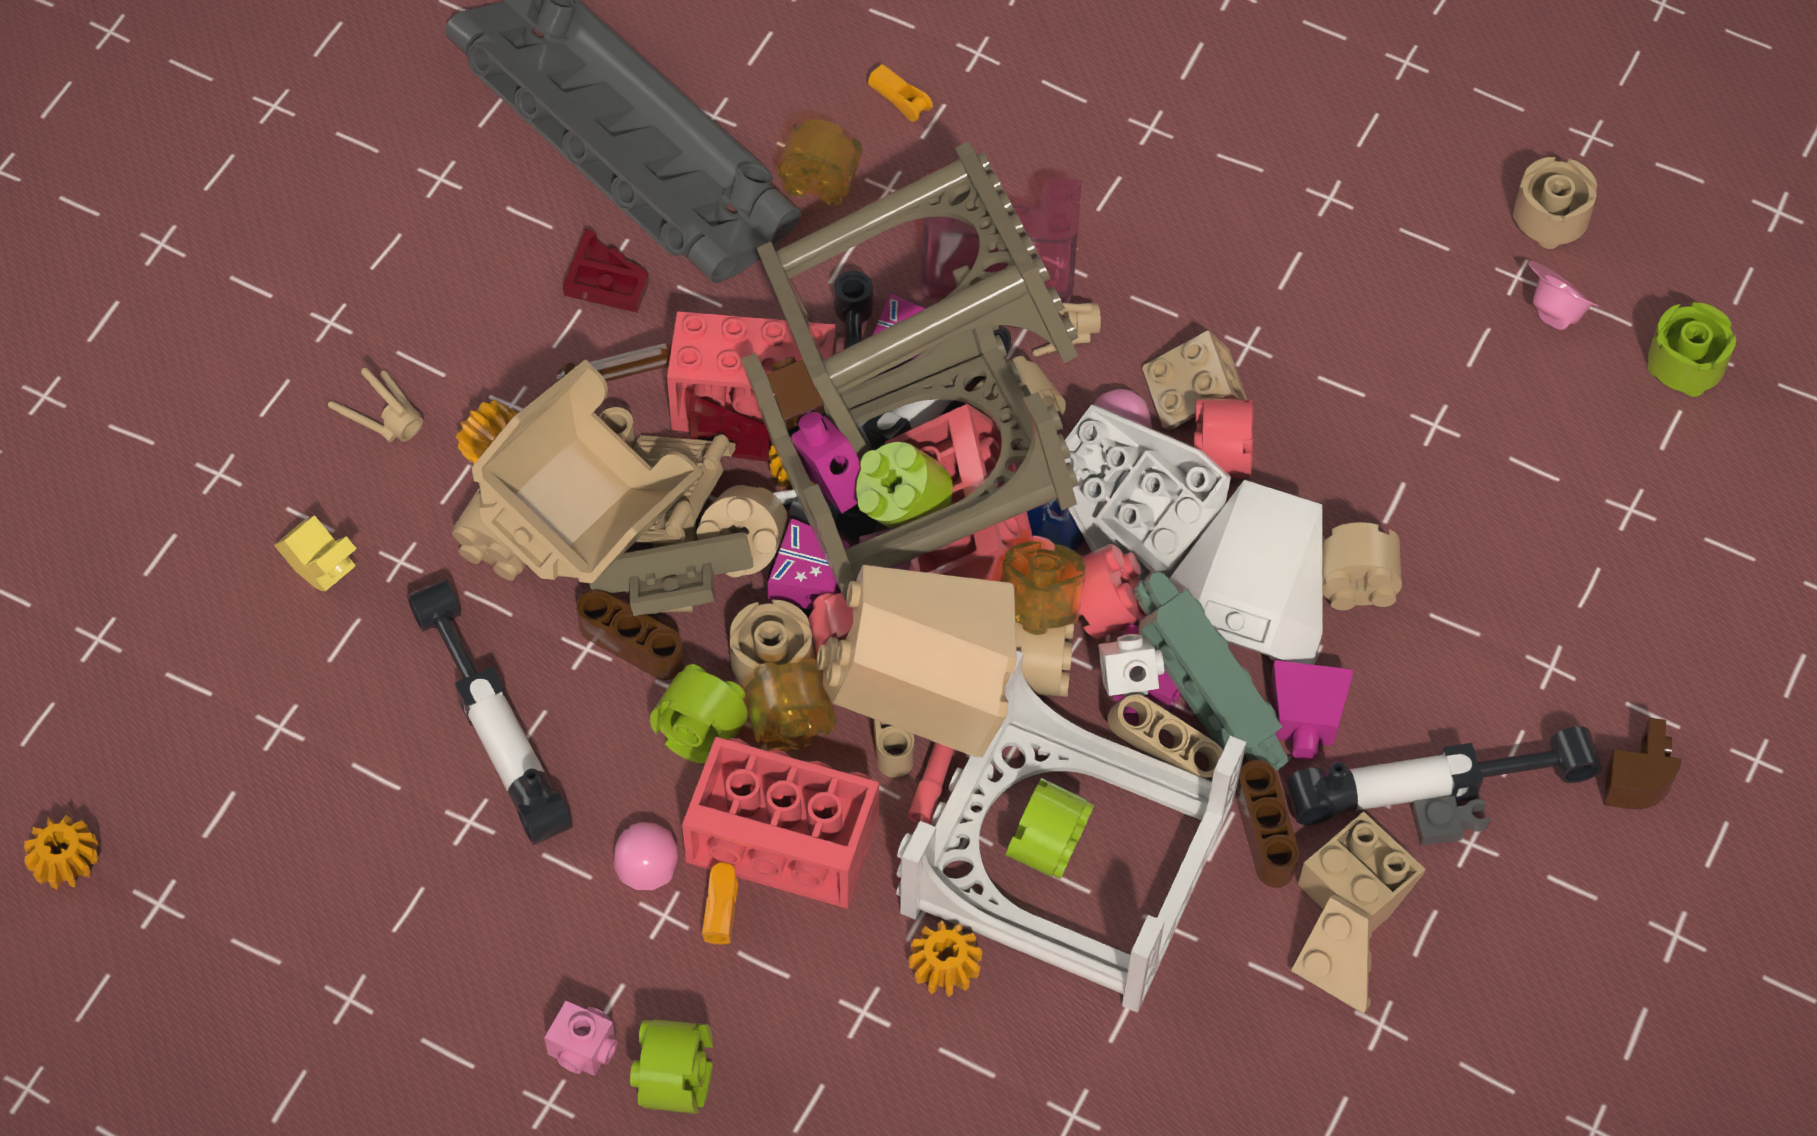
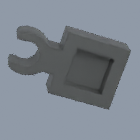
(1442, 821)

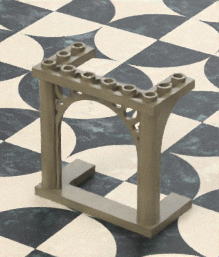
(1006, 297)
(957, 360)

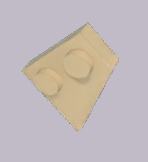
(1339, 953)

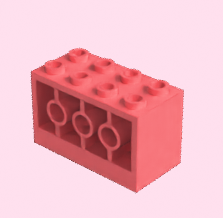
(709, 364)
(968, 449)
(782, 821)

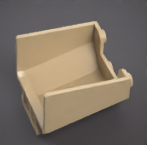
(569, 487)
(926, 655)

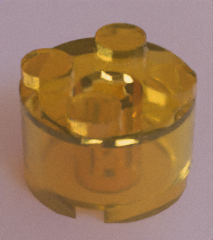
(819, 161)
(1045, 585)
(789, 705)

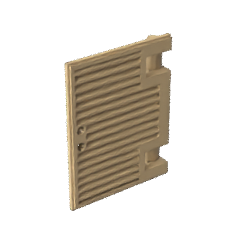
(689, 506)

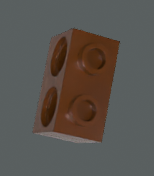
(794, 391)

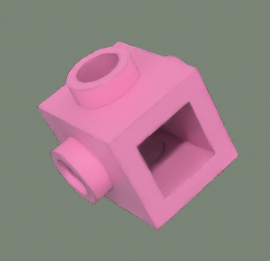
(581, 1039)

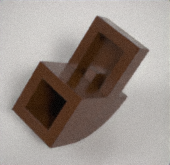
(1645, 777)

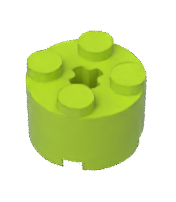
(1691, 348)
(901, 484)
(697, 711)
(1050, 829)
(672, 1066)

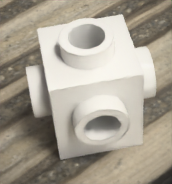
(1130, 665)

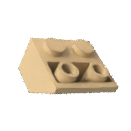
(1363, 869)

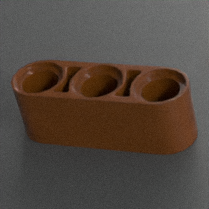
(638, 650)
(1262, 840)

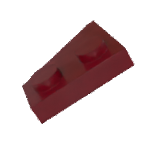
(605, 276)
(710, 420)

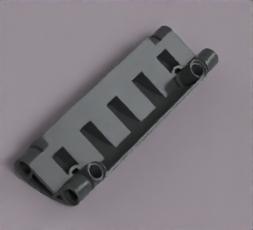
(627, 130)

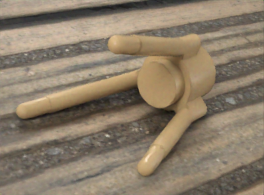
(1085, 320)
(399, 416)

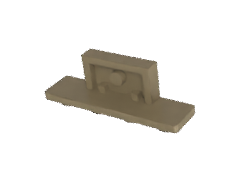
(675, 573)

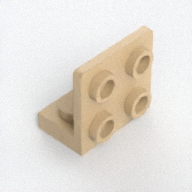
(1188, 373)

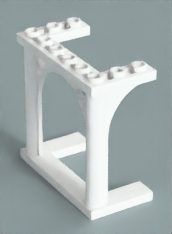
(1037, 726)

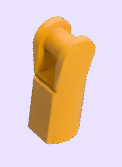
(898, 91)
(720, 904)

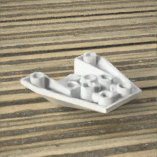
(1142, 490)
(1261, 573)

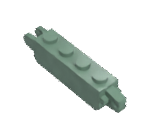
(1207, 671)

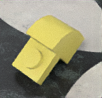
(316, 553)

